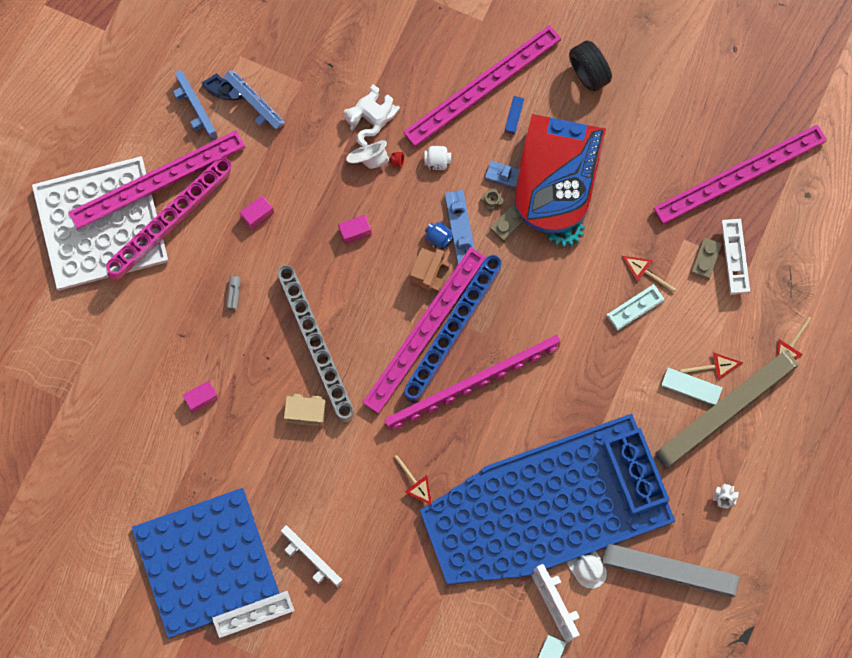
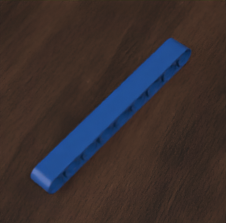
(452, 337)

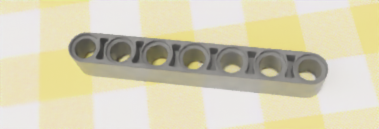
(671, 570)

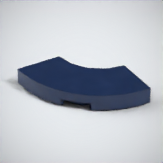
(219, 87)

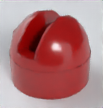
(397, 159)

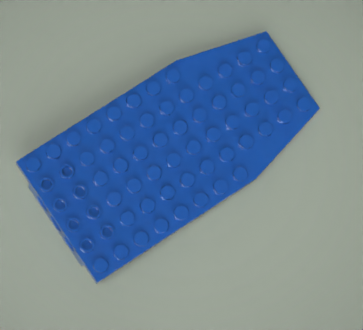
(549, 505)

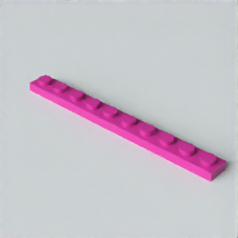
(482, 86)
(740, 174)
(156, 180)
(424, 330)
(465, 387)

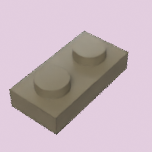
(507, 223)
(706, 258)

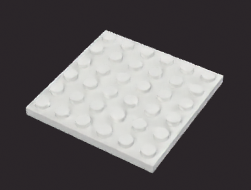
(83, 254)

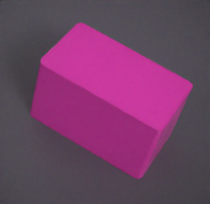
(256, 212)
(355, 229)
(200, 397)

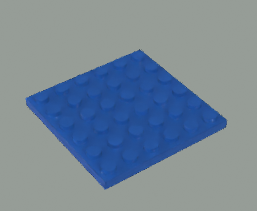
(204, 561)

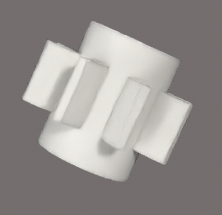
(725, 496)

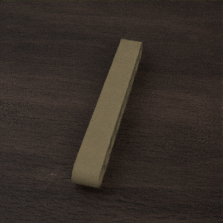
(726, 409)

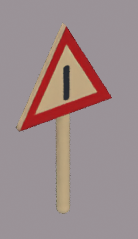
(639, 266)
(782, 346)
(723, 366)
(420, 489)

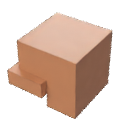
(429, 270)

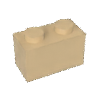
(305, 410)

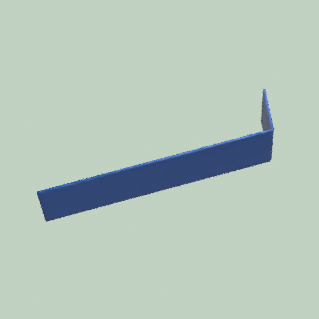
(514, 114)

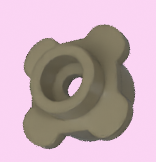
(493, 193)

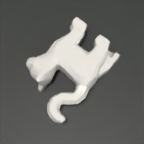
(374, 113)

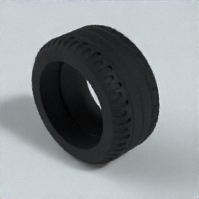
(590, 65)

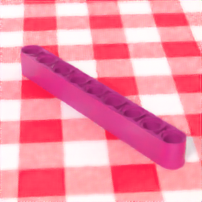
(167, 226)

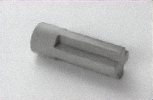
(233, 292)

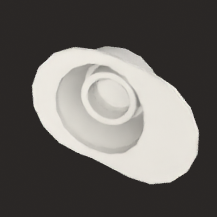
(370, 155)
(588, 570)

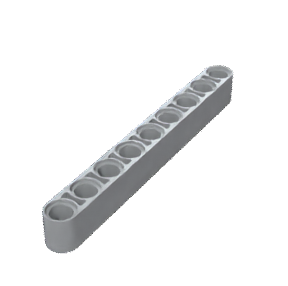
(315, 352)

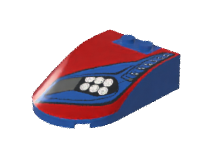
(557, 173)

